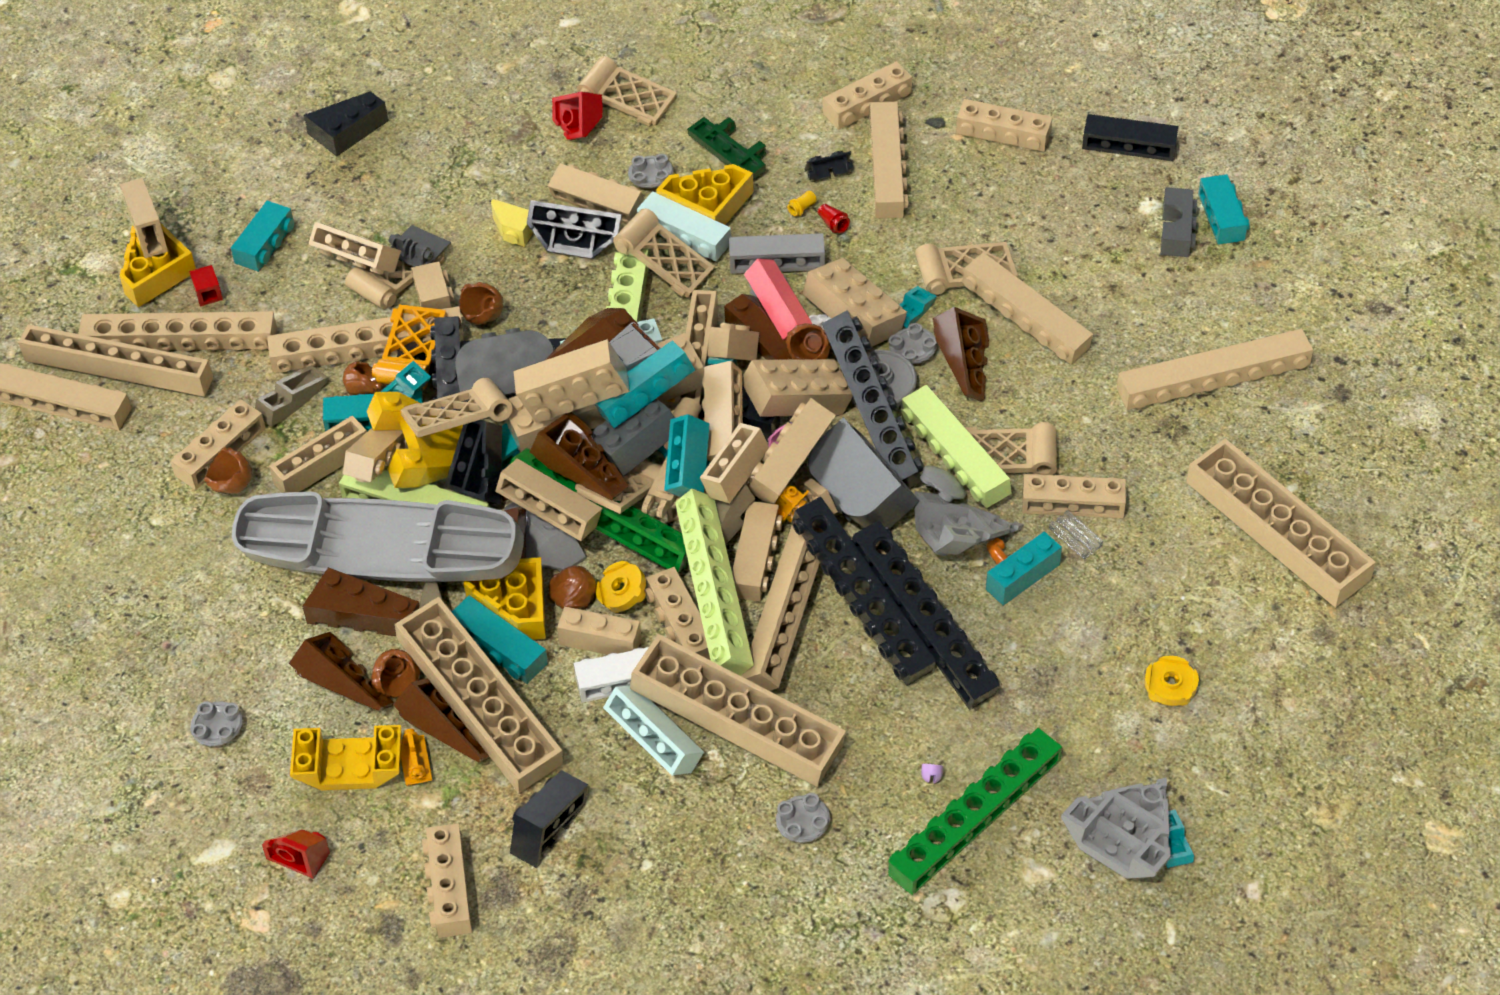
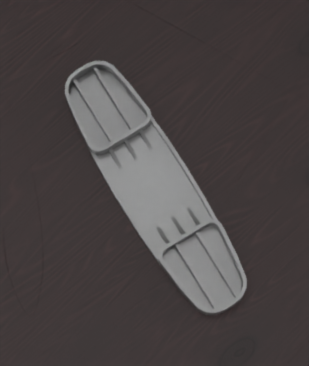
(378, 537)

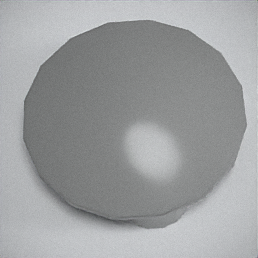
(649, 170)
(913, 343)
(944, 482)
(216, 723)
(802, 818)

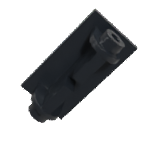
(819, 167)

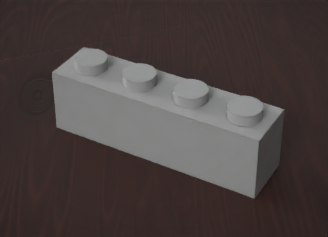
(789, 252)

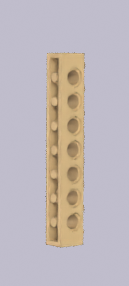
(184, 330)
(339, 342)

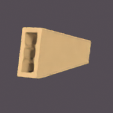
(144, 217)

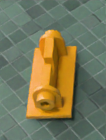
(790, 501)
(414, 758)

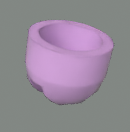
(932, 770)

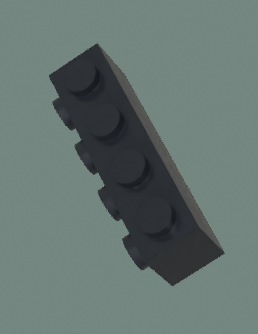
(448, 341)

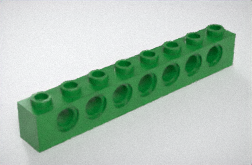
(630, 527)
(913, 874)

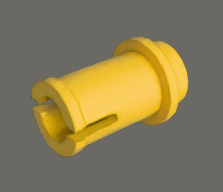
(797, 206)

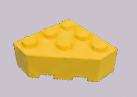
(709, 192)
(151, 276)
(515, 597)

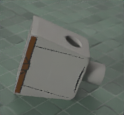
(633, 346)

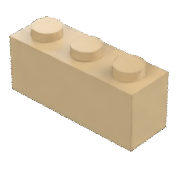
(734, 463)
(598, 632)

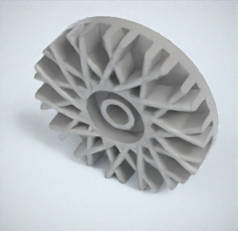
(898, 373)

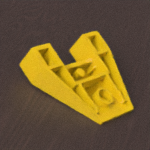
(427, 456)

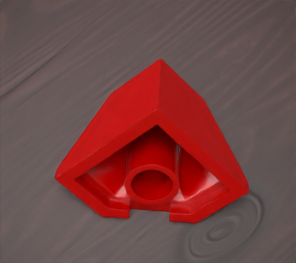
(577, 113)
(298, 851)

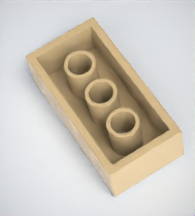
(843, 288)
(571, 381)
(782, 385)
(793, 448)

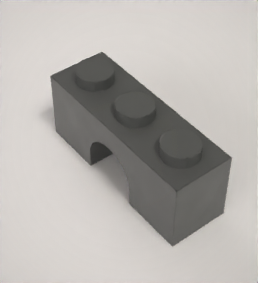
(1177, 235)

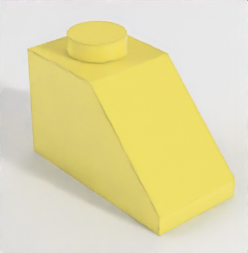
(511, 222)

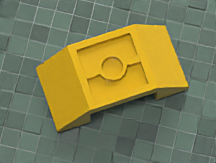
(346, 761)

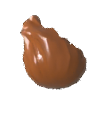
(480, 303)
(808, 342)
(359, 379)
(229, 472)
(572, 587)
(394, 672)

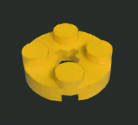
(629, 595)
(1167, 693)

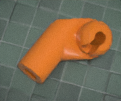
(995, 550)

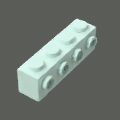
(694, 229)
(653, 730)

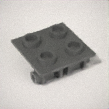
(418, 246)

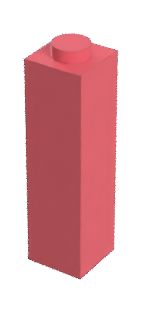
(776, 296)

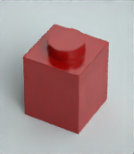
(206, 285)

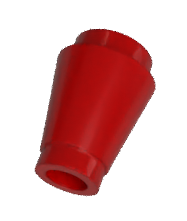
(834, 218)

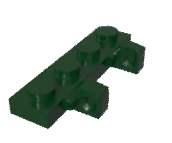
(718, 141)

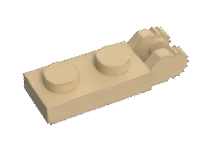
(816, 490)
(657, 494)

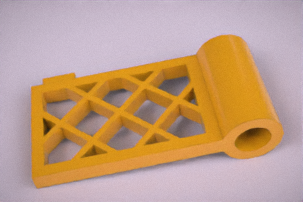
(388, 367)

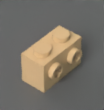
(431, 286)
(733, 342)

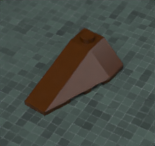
(749, 311)

